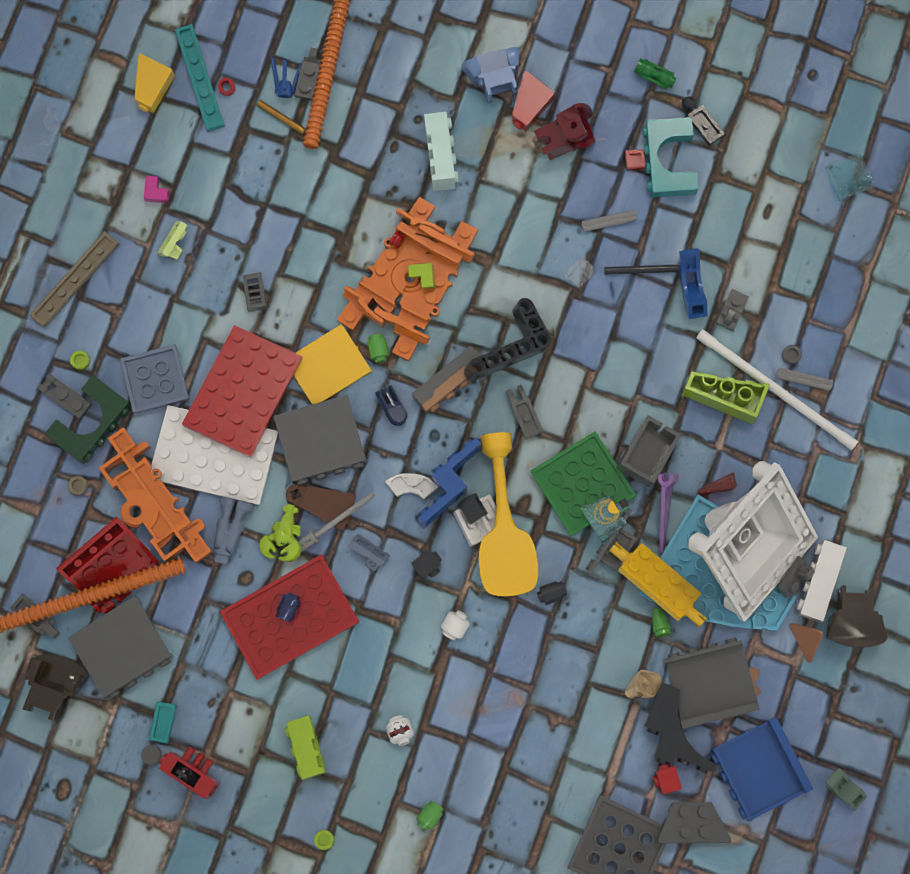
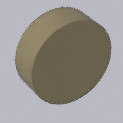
(78, 485)

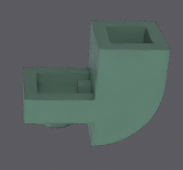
(845, 789)

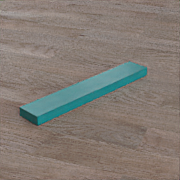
(199, 78)

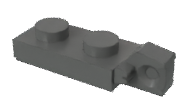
(308, 76)
(42, 626)

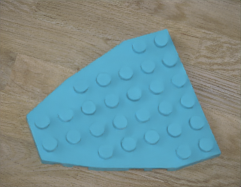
(697, 572)

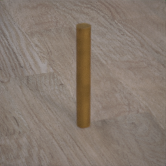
(283, 118)

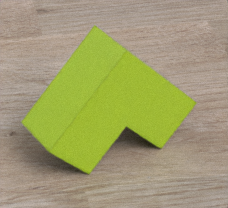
(425, 272)

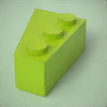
(305, 748)

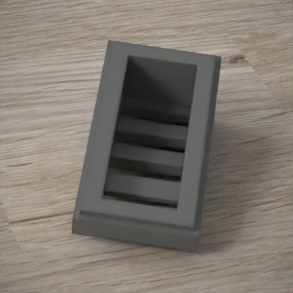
(258, 305)

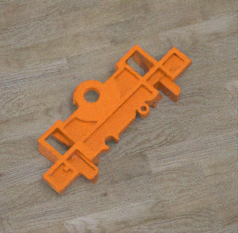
(154, 499)

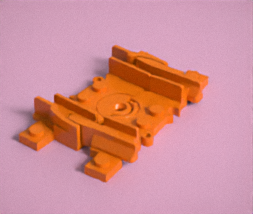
(391, 275)

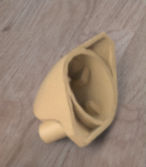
(643, 685)

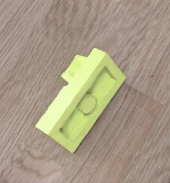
(169, 248)

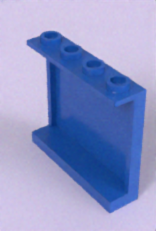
(761, 769)

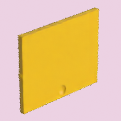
(330, 365)

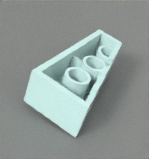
(440, 152)

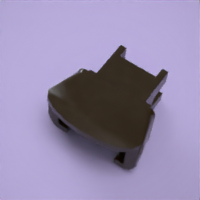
(856, 621)
(52, 681)

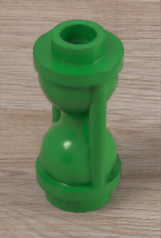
(647, 70)

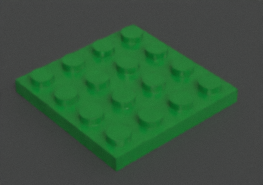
(579, 478)

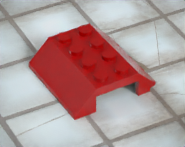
(107, 556)

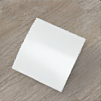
(475, 532)

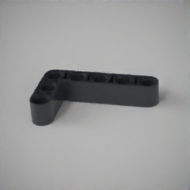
(513, 349)

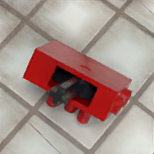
(189, 773)

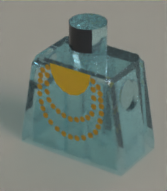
(606, 516)

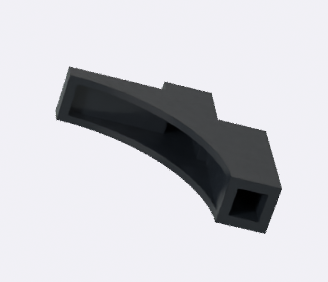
(672, 743)

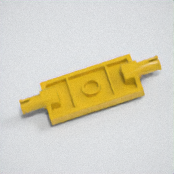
(659, 582)

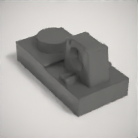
(732, 310)
(791, 581)

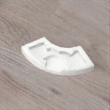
(413, 484)

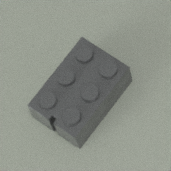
(648, 451)

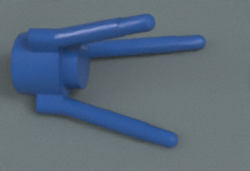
(284, 89)

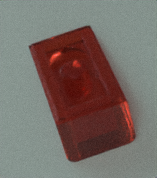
(723, 484)

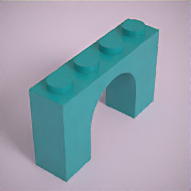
(664, 182)

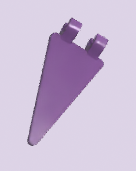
(666, 496)

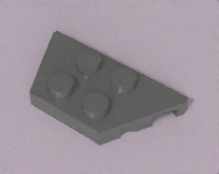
(693, 824)

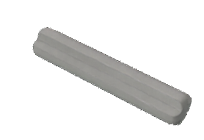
(609, 220)
(804, 379)

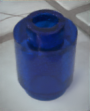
(288, 607)

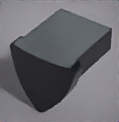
(472, 508)

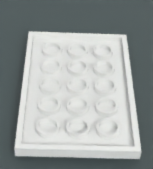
(208, 466)

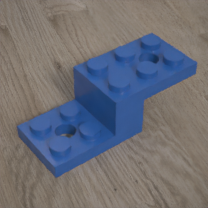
(449, 482)

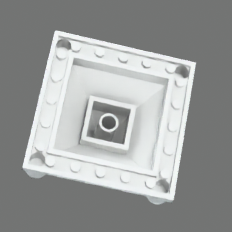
(755, 540)

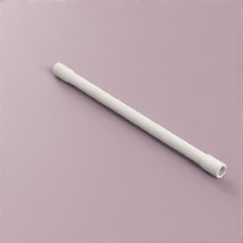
(840, 435)

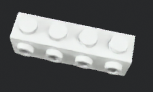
(821, 584)

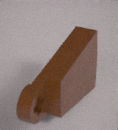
(322, 503)

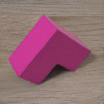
(153, 193)

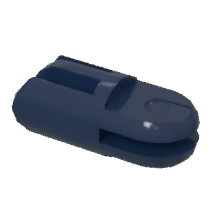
(392, 406)

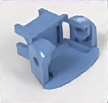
(494, 71)

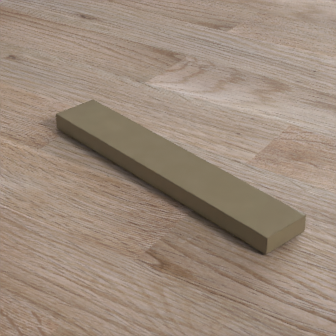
(74, 279)

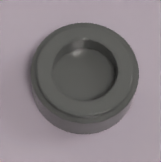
(791, 354)
(151, 755)

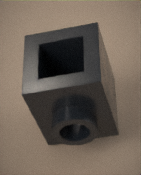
(427, 564)

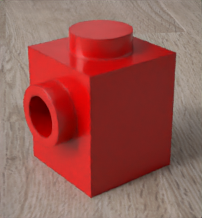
(667, 779)

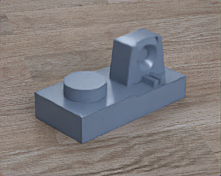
(375, 555)

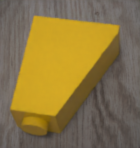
(151, 83)

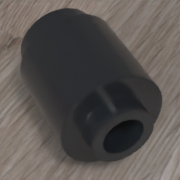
(551, 592)

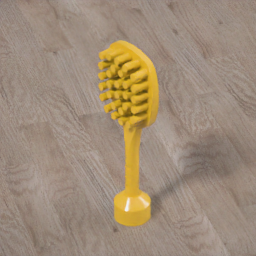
(506, 553)

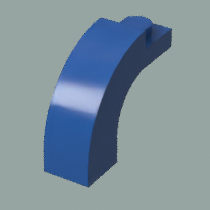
(691, 284)

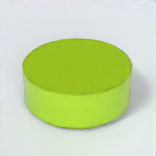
(80, 360)
(324, 839)

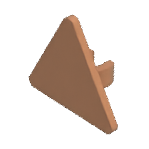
(807, 639)

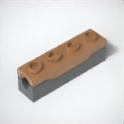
(445, 382)

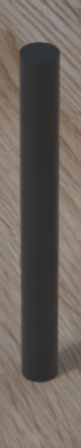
(641, 269)

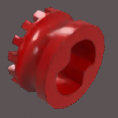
(221, 89)
(397, 239)

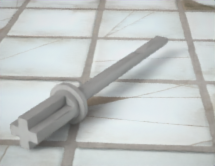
(313, 536)

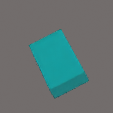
(162, 722)

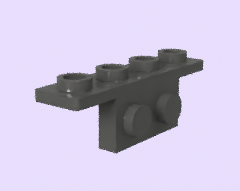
(623, 538)

